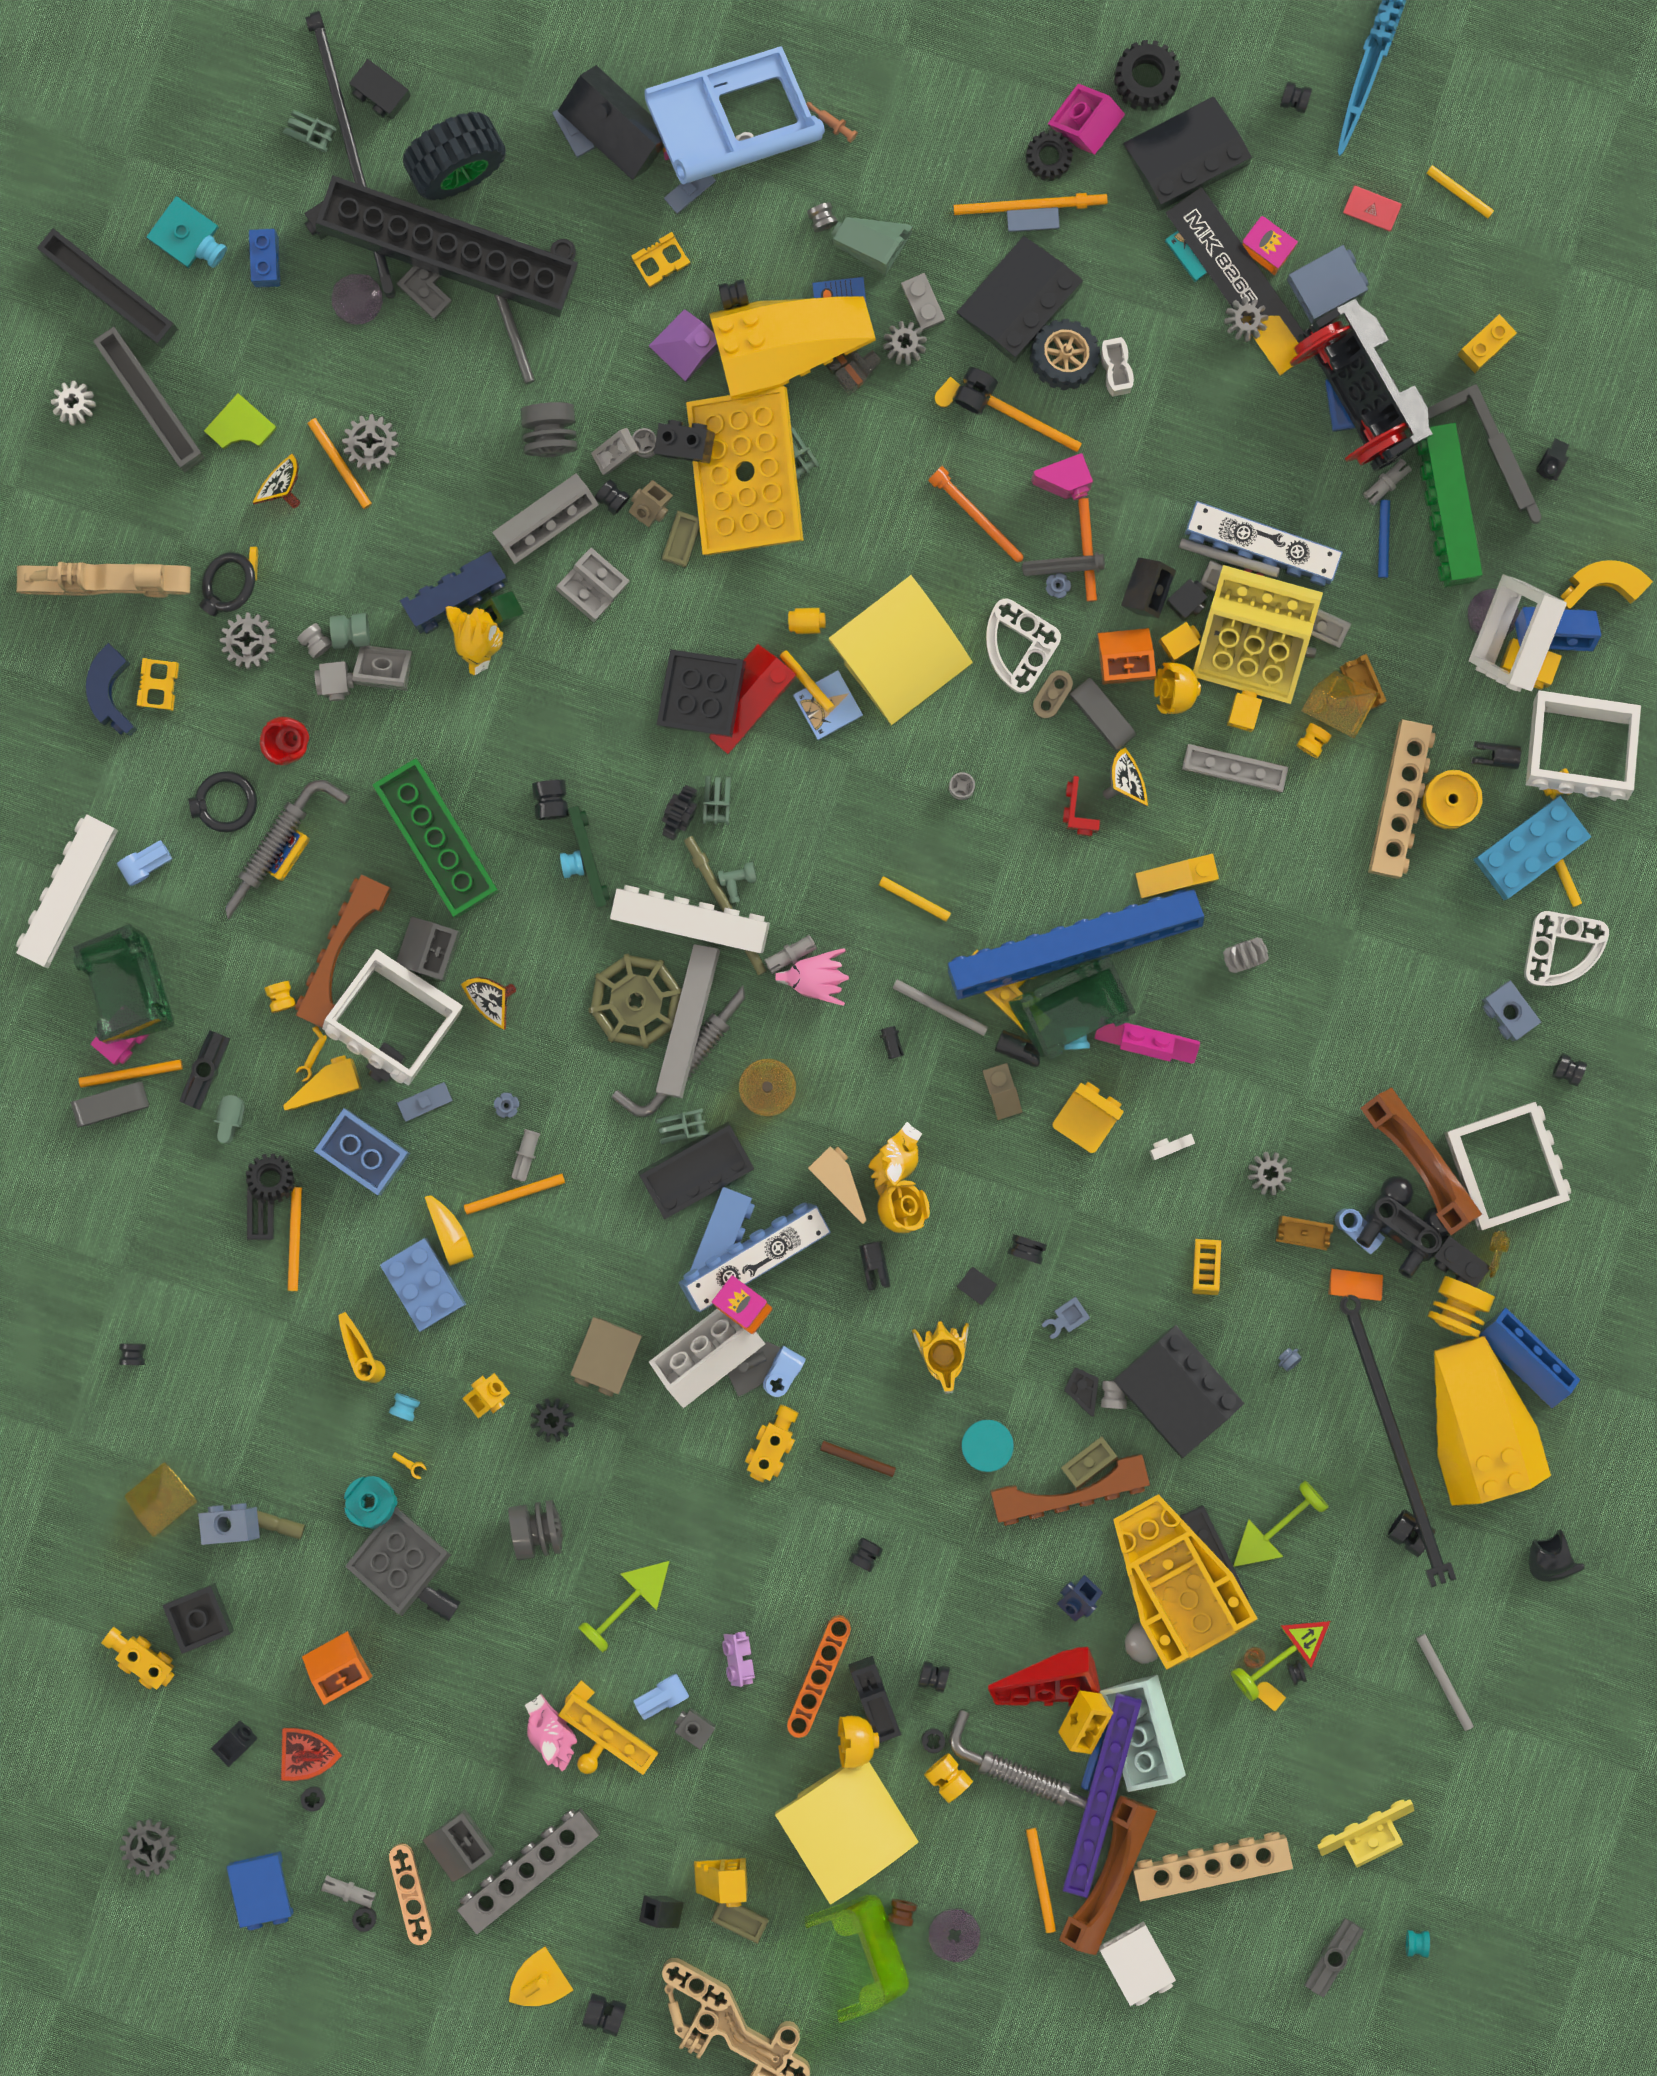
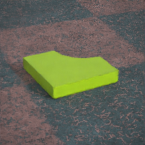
(239, 423)

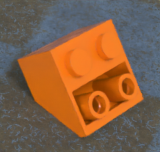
(1126, 656)
(336, 1668)

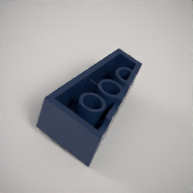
(454, 590)

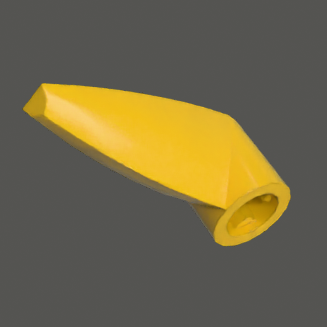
(450, 1232)
(359, 1352)

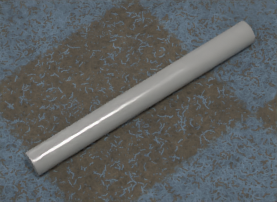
(1229, 558)
(940, 1007)
(1444, 1682)

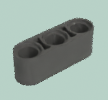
(1102, 714)
(109, 1104)

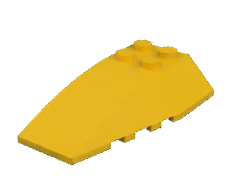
(782, 339)
(1483, 1427)
(1178, 1584)

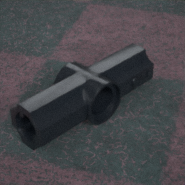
(198, 1086)

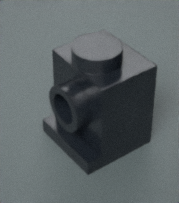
(381, 1074)

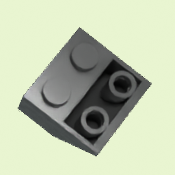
(428, 948)
(459, 1846)

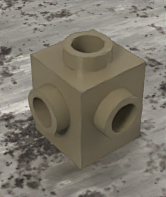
(650, 503)

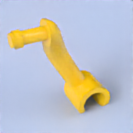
(313, 1054)

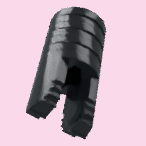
(1502, 755)
(1018, 1048)
(874, 1258)
(439, 1602)

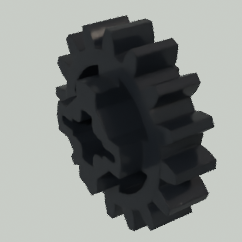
(679, 812)

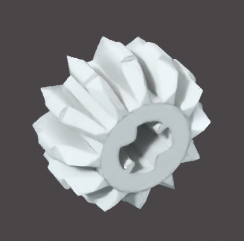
(79, 409)

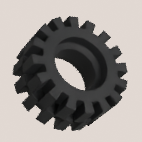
(1049, 140)
(270, 1164)

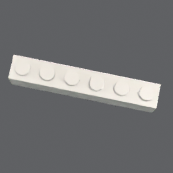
(66, 891)
(689, 920)

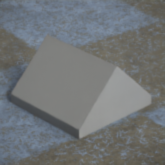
(382, 668)

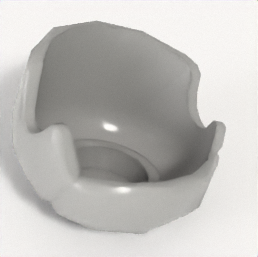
(1139, 1645)

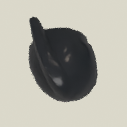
(1551, 1559)

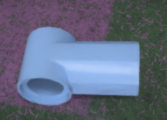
(139, 865)
(1357, 1227)
(666, 1694)

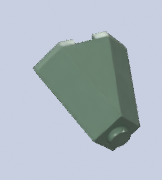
(872, 241)

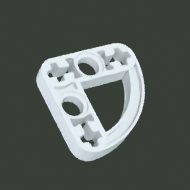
(1037, 646)
(1557, 930)

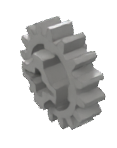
(370, 453)
(248, 629)

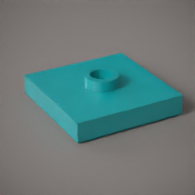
(181, 231)

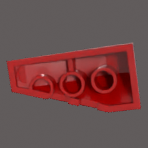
(762, 685)
(1049, 1680)

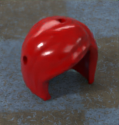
(280, 743)

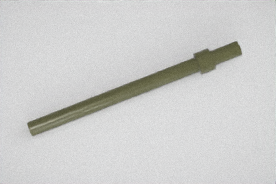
(701, 861)

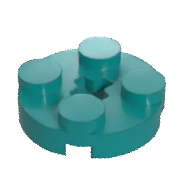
(384, 1501)

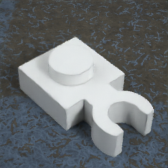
(1165, 1147)

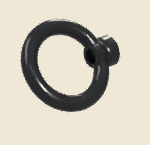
(214, 605)
(199, 809)

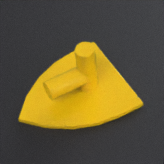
(539, 1981)

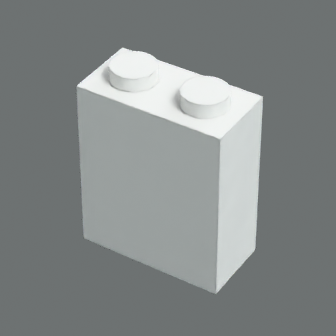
(1137, 1964)

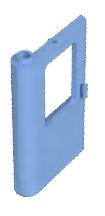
(697, 128)

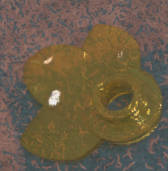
(1498, 1245)

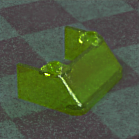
(869, 1920)

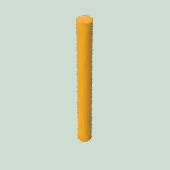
(1034, 423)
(339, 463)
(130, 1073)
(514, 1194)
(294, 1242)
(1041, 1880)

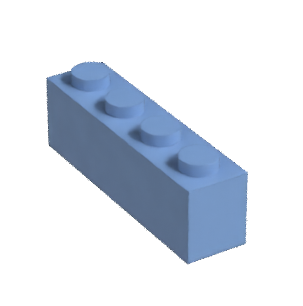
(724, 1226)

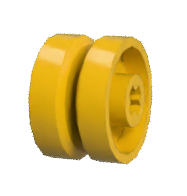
(1466, 798)

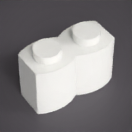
(1114, 360)

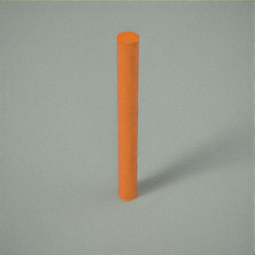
(1087, 547)

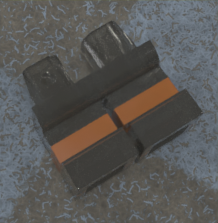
(853, 370)

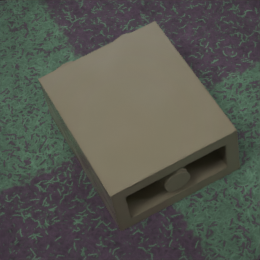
(605, 1356)

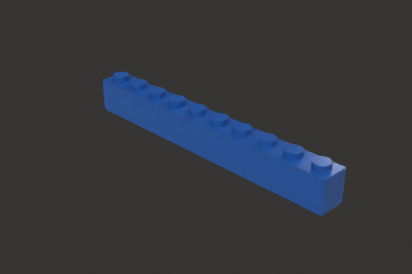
(1075, 943)

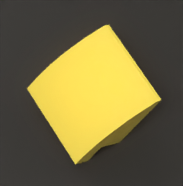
(1261, 634)
(900, 650)
(846, 1829)

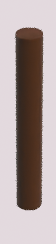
(857, 1458)

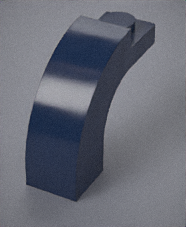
(99, 685)

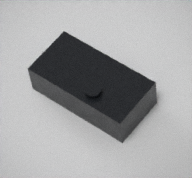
(612, 122)

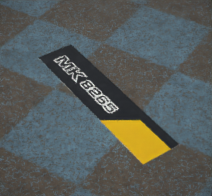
(1236, 274)

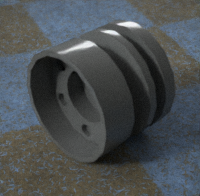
(548, 423)
(535, 1530)

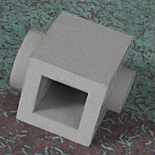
(333, 680)

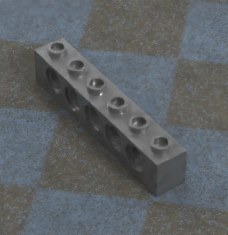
(480, 1917)

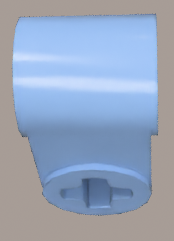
(786, 1367)

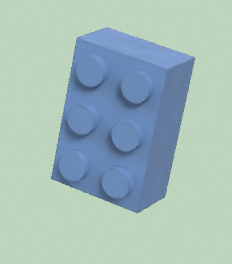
(362, 1152)
(423, 1284)

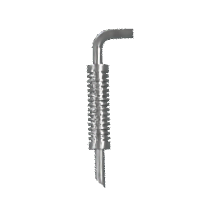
(277, 838)
(705, 1041)
(1011, 1772)

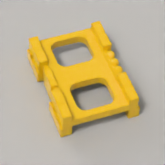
(656, 253)
(166, 684)

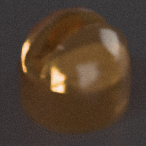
(1256, 1653)

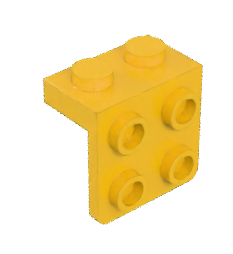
(1087, 1117)

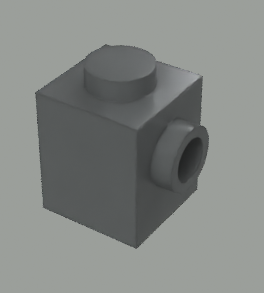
(694, 1728)

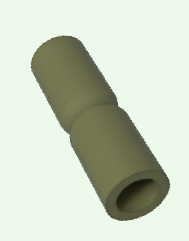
(280, 1525)

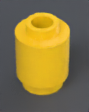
(806, 620)

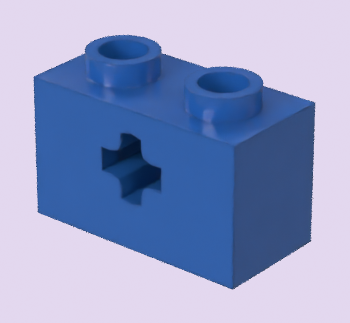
(264, 258)

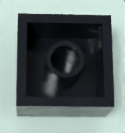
(198, 1618)

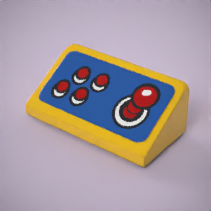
(288, 855)

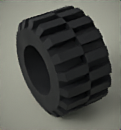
(1152, 55)

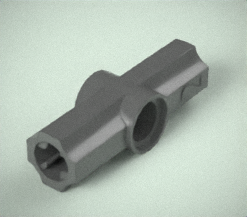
(1342, 1942)

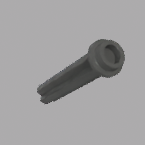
(1063, 565)

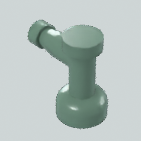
(729, 879)

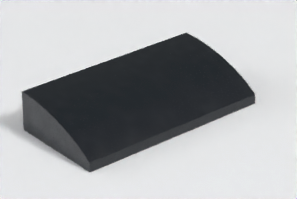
(696, 1170)

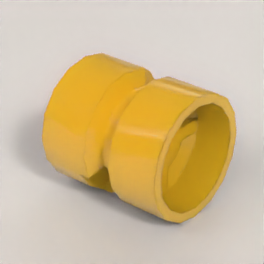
(948, 1777)

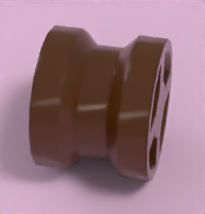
(902, 1912)

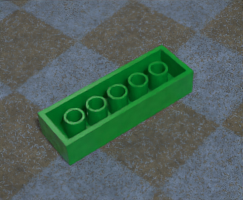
(1449, 507)
(435, 838)

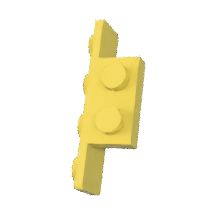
(1371, 1837)

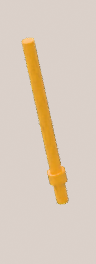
(1080, 201)

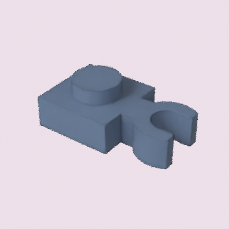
(1069, 1316)

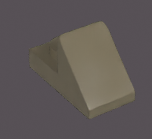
(1002, 1091)

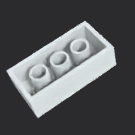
(704, 1356)

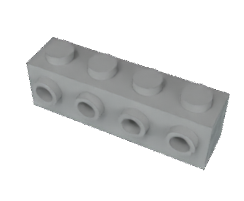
(545, 518)

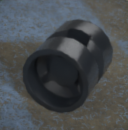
(971, 399)
(550, 800)
(1401, 1531)
(594, 2014)

